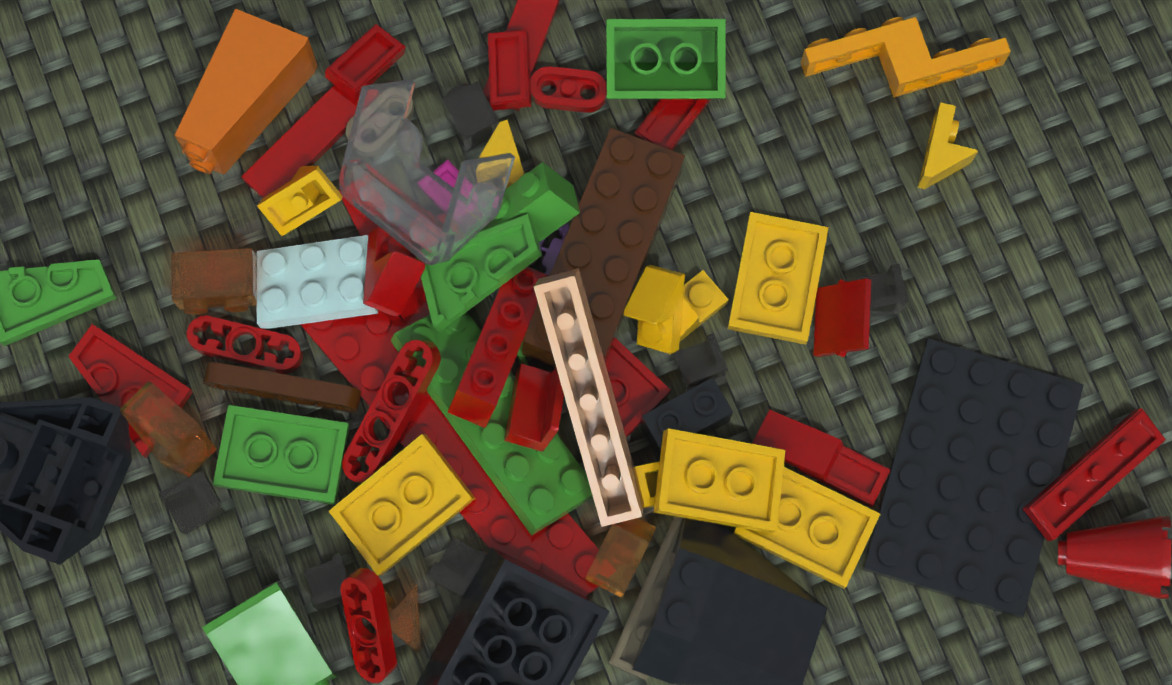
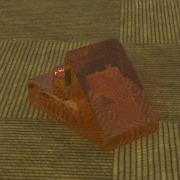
(620, 555)
(406, 619)

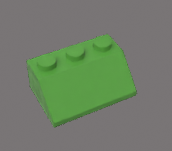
(666, 58)

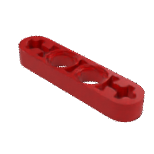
(386, 407)

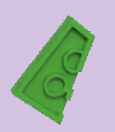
(479, 269)

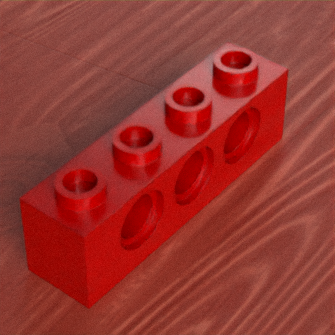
(496, 349)

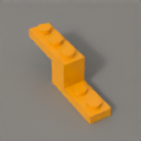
(904, 55)

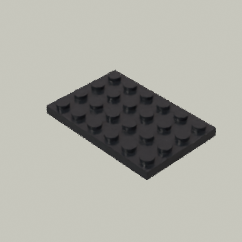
(965, 465)

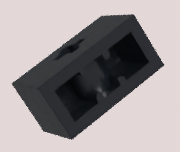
(694, 411)

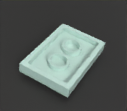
(312, 282)

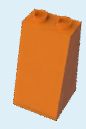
(243, 90)

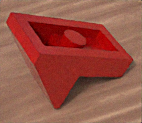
(389, 273)

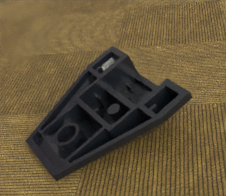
(60, 472)
(728, 616)

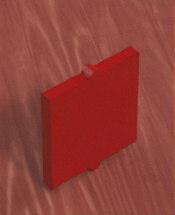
(842, 318)

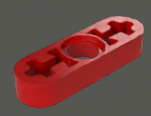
(219, 327)
(365, 598)

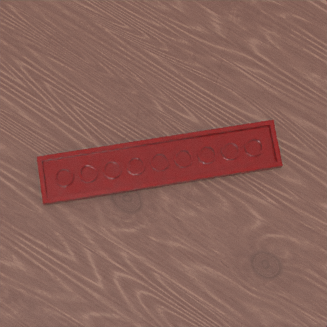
(363, 355)

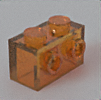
(214, 280)

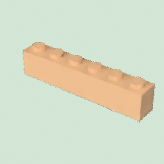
(589, 396)

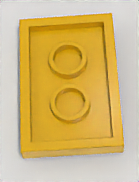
(778, 278)
(719, 481)
(401, 504)
(816, 529)

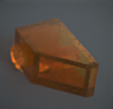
(168, 430)

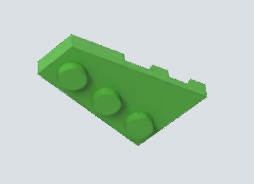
(49, 295)

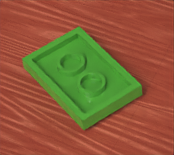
(281, 455)

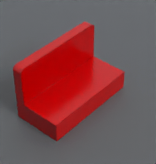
(534, 408)

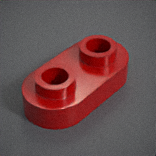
(568, 86)

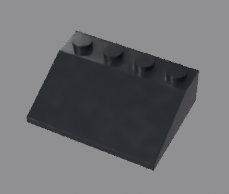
(515, 629)

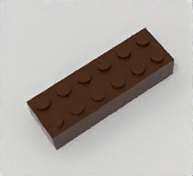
(613, 233)

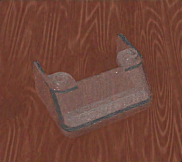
(404, 196)

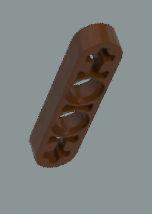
(282, 387)

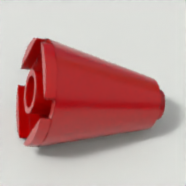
(1122, 555)

